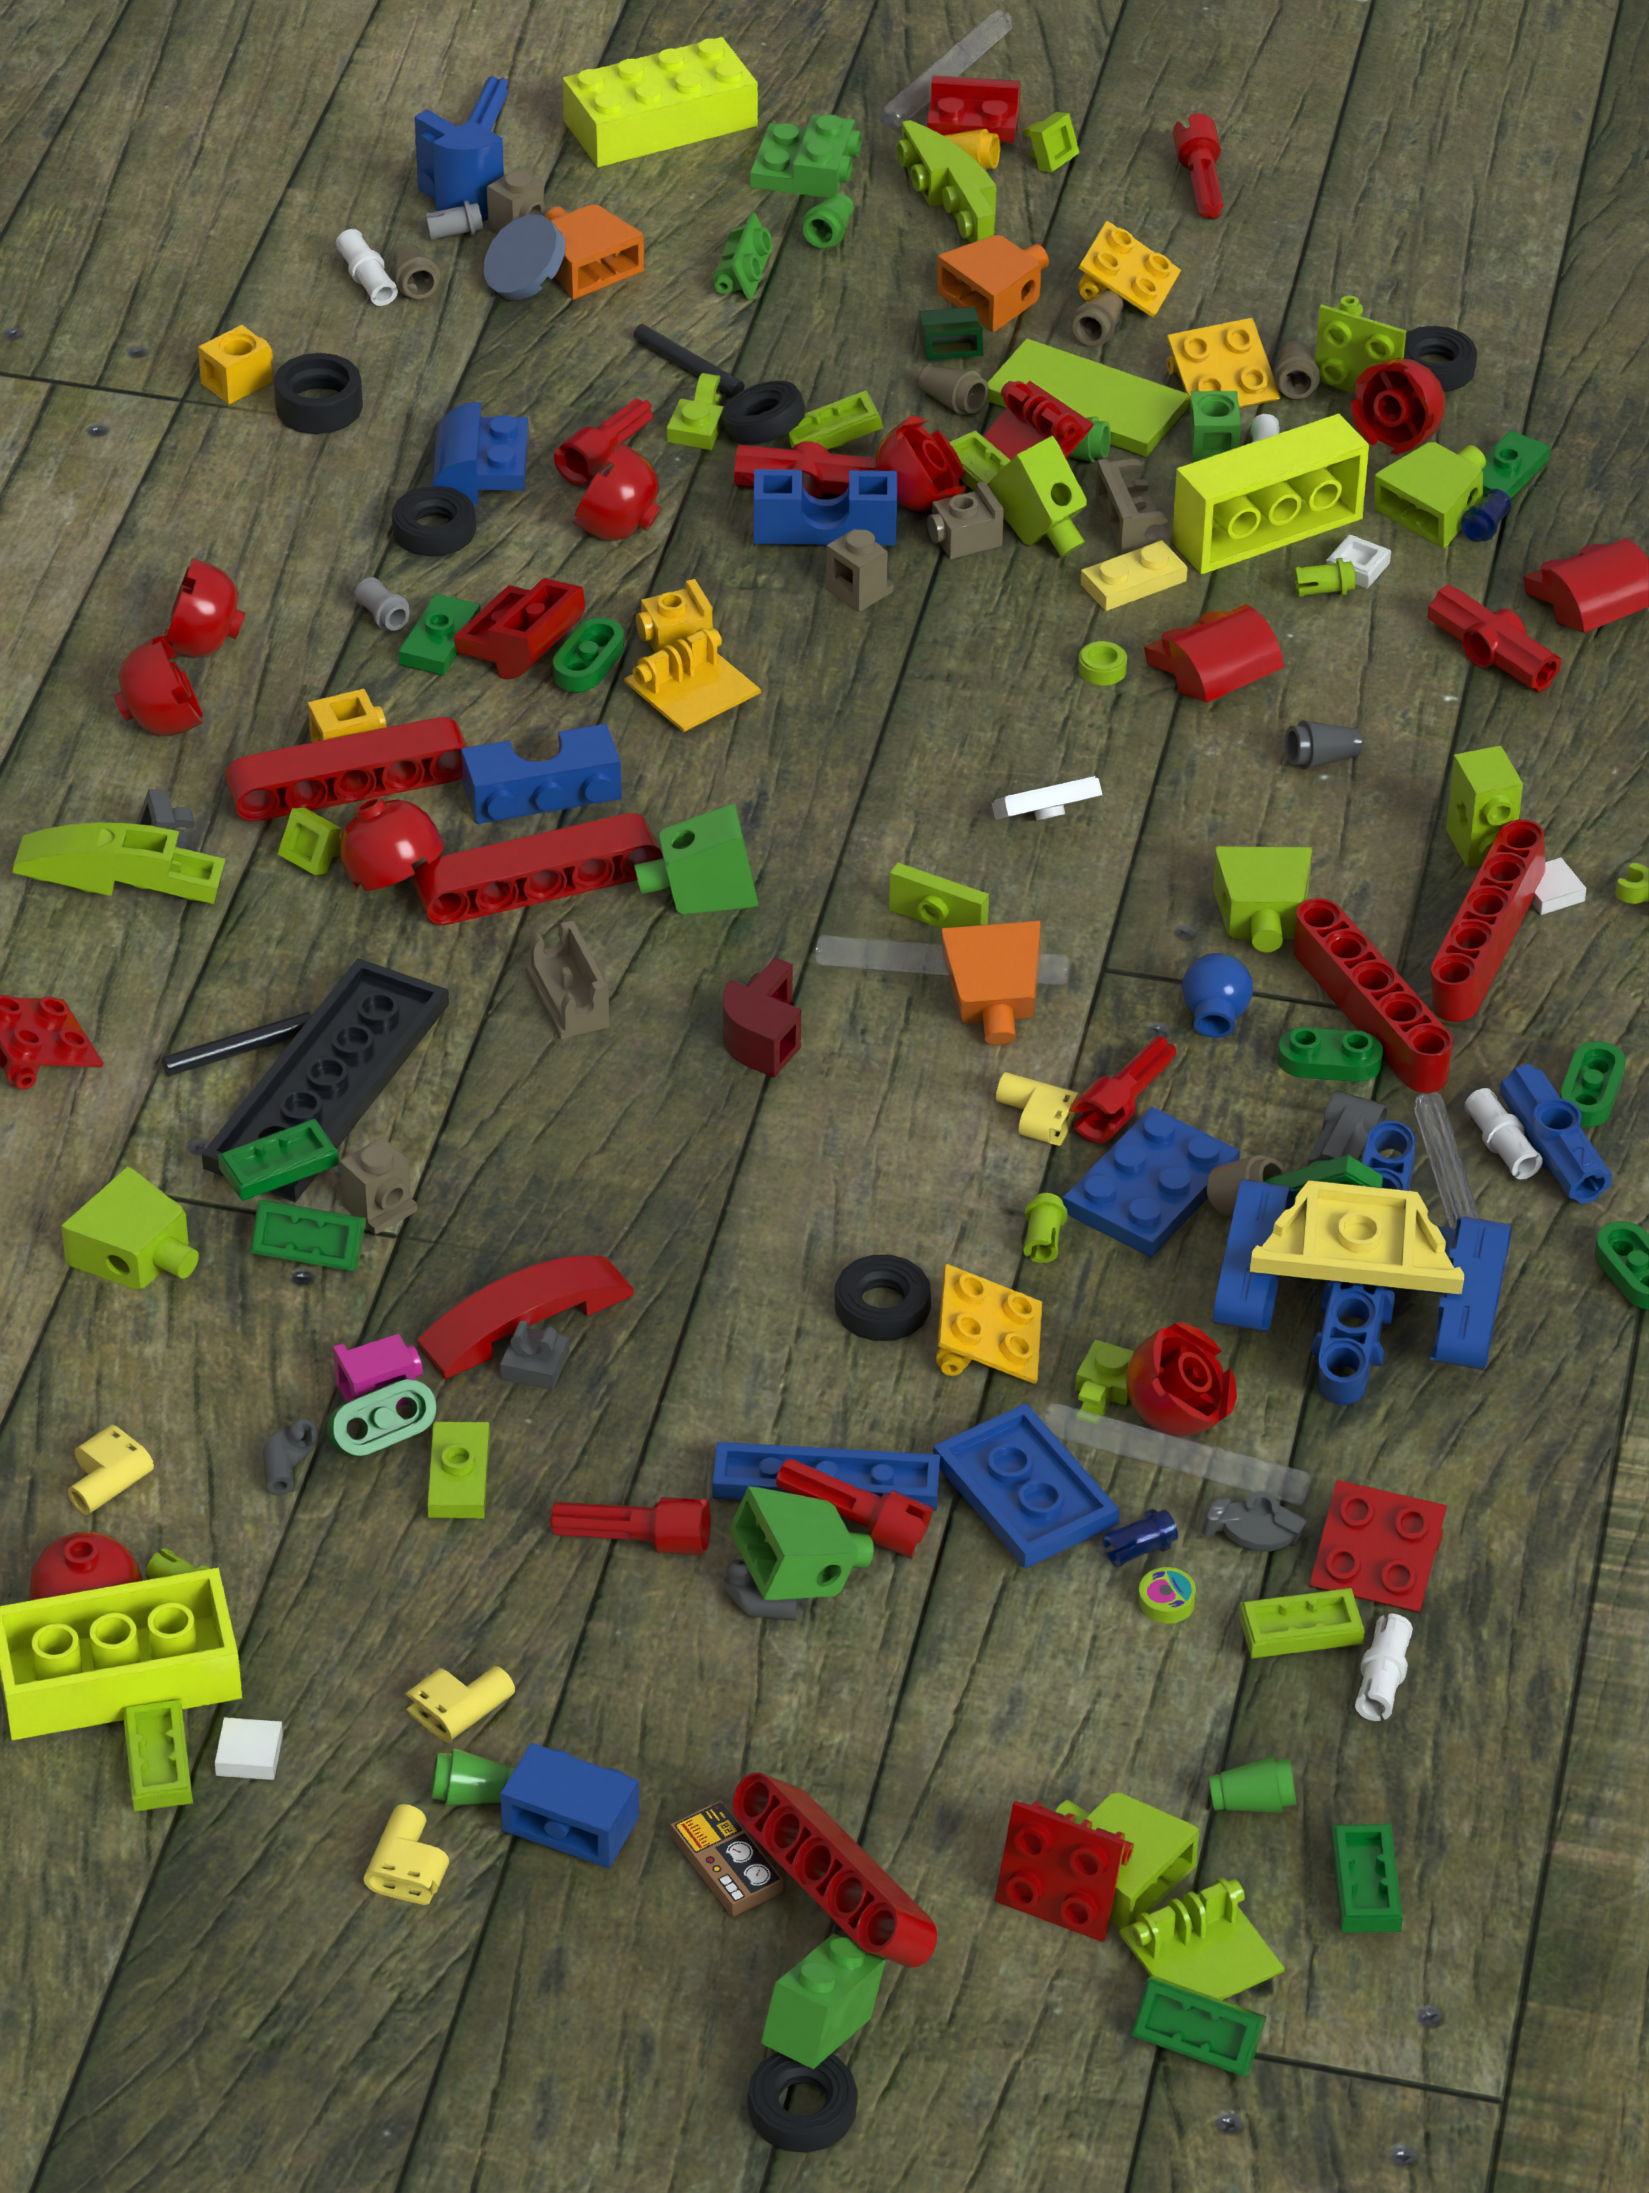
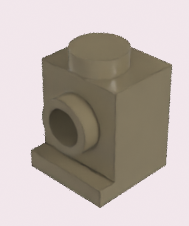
(514, 197)
(967, 522)
(858, 561)
(377, 1185)

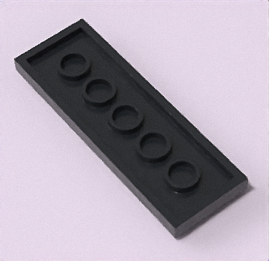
(336, 1062)

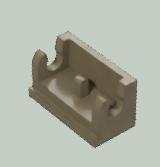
(1129, 506)
(569, 983)

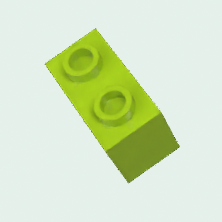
(1481, 801)

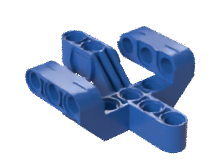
(1464, 1319)

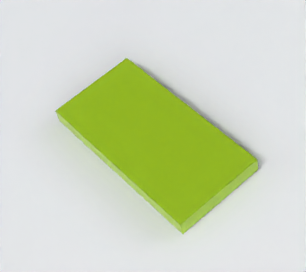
(1134, 407)

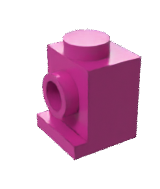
(375, 1366)

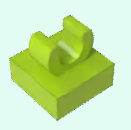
(1052, 141)
(310, 841)

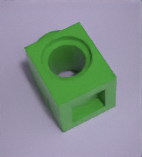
(1213, 423)

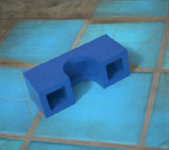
(792, 516)
(508, 787)

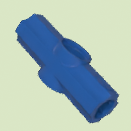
(1556, 1133)

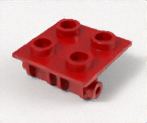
(1033, 417)
(40, 1034)
(1378, 1545)
(1061, 1869)

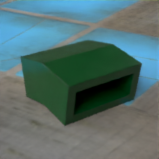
(950, 333)

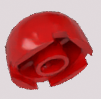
(1398, 404)
(924, 465)
(620, 498)
(204, 611)
(157, 690)
(386, 841)
(1179, 1381)
(82, 1564)

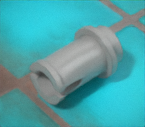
(454, 221)
(389, 609)

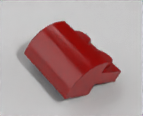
(974, 104)
(1593, 585)
(521, 625)
(1217, 653)

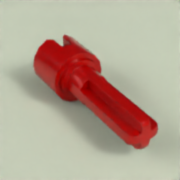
(1198, 151)
(589, 448)
(1111, 1101)
(891, 1520)
(670, 1525)

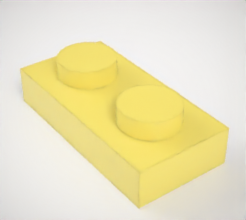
(1133, 575)

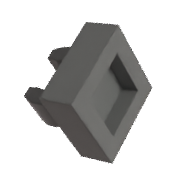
(159, 813)
(535, 1357)

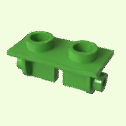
(743, 258)

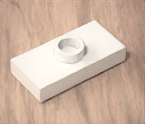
(1046, 801)

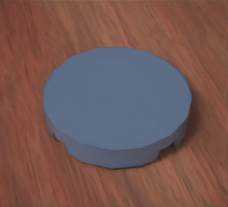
(524, 256)

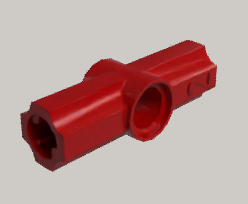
(821, 471)
(1494, 638)

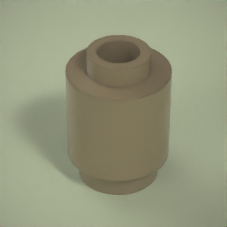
(1226, 1179)

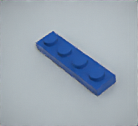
(875, 1471)

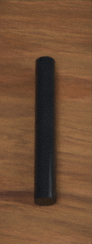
(686, 358)
(234, 1044)

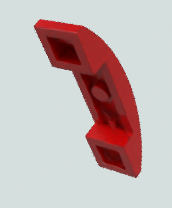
(466, 1331)

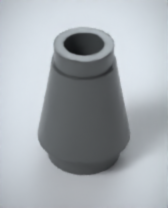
(1319, 744)

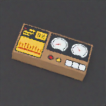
(726, 1858)

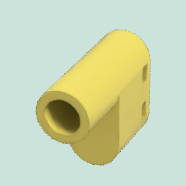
(1043, 1107)
(109, 1468)
(456, 1705)
(404, 1861)

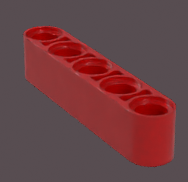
(346, 769)
(534, 868)
(1488, 920)
(1372, 995)
(834, 1870)

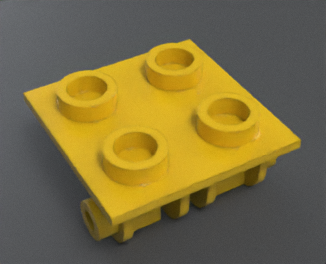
(1127, 269)
(1224, 360)
(691, 680)
(987, 1326)

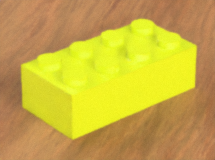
(660, 101)
(1269, 493)
(115, 1647)

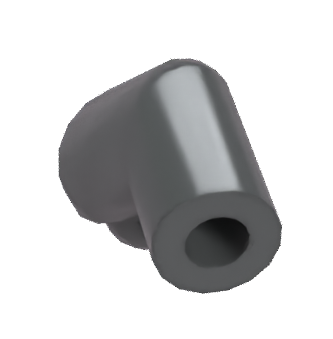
(285, 1451)
(746, 1595)

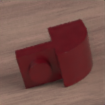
(760, 1022)

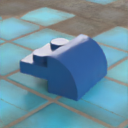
(456, 161)
(480, 451)

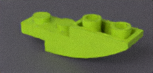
(949, 179)
(102, 853)

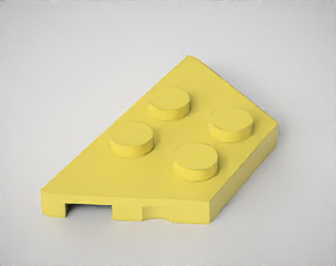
(1359, 1239)

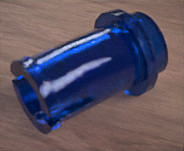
(1481, 521)
(1152, 1532)

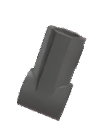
(1347, 1127)

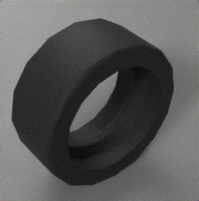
(315, 372)

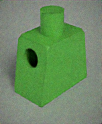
(702, 864)
(796, 1544)

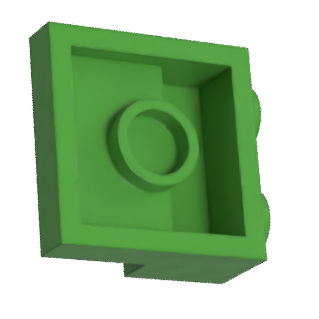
(807, 159)

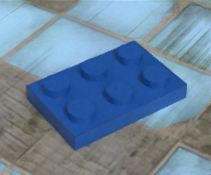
(1148, 1181)
(1026, 1485)

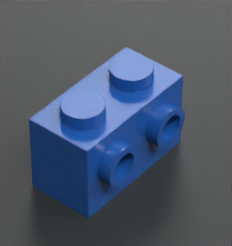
(570, 1805)

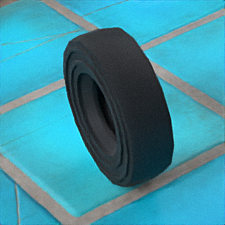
(1448, 343)
(744, 418)
(435, 539)
(882, 1272)
(802, 2132)

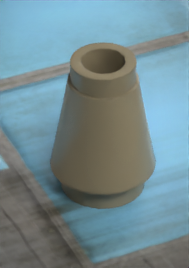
(415, 272)
(1097, 318)
(1296, 371)
(956, 388)

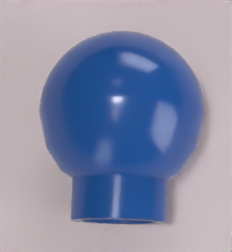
(1217, 993)

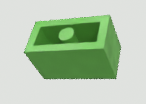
(823, 2001)

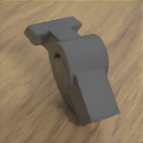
(1255, 1523)

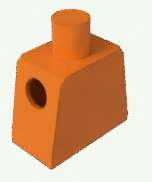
(597, 249)
(993, 278)
(994, 974)

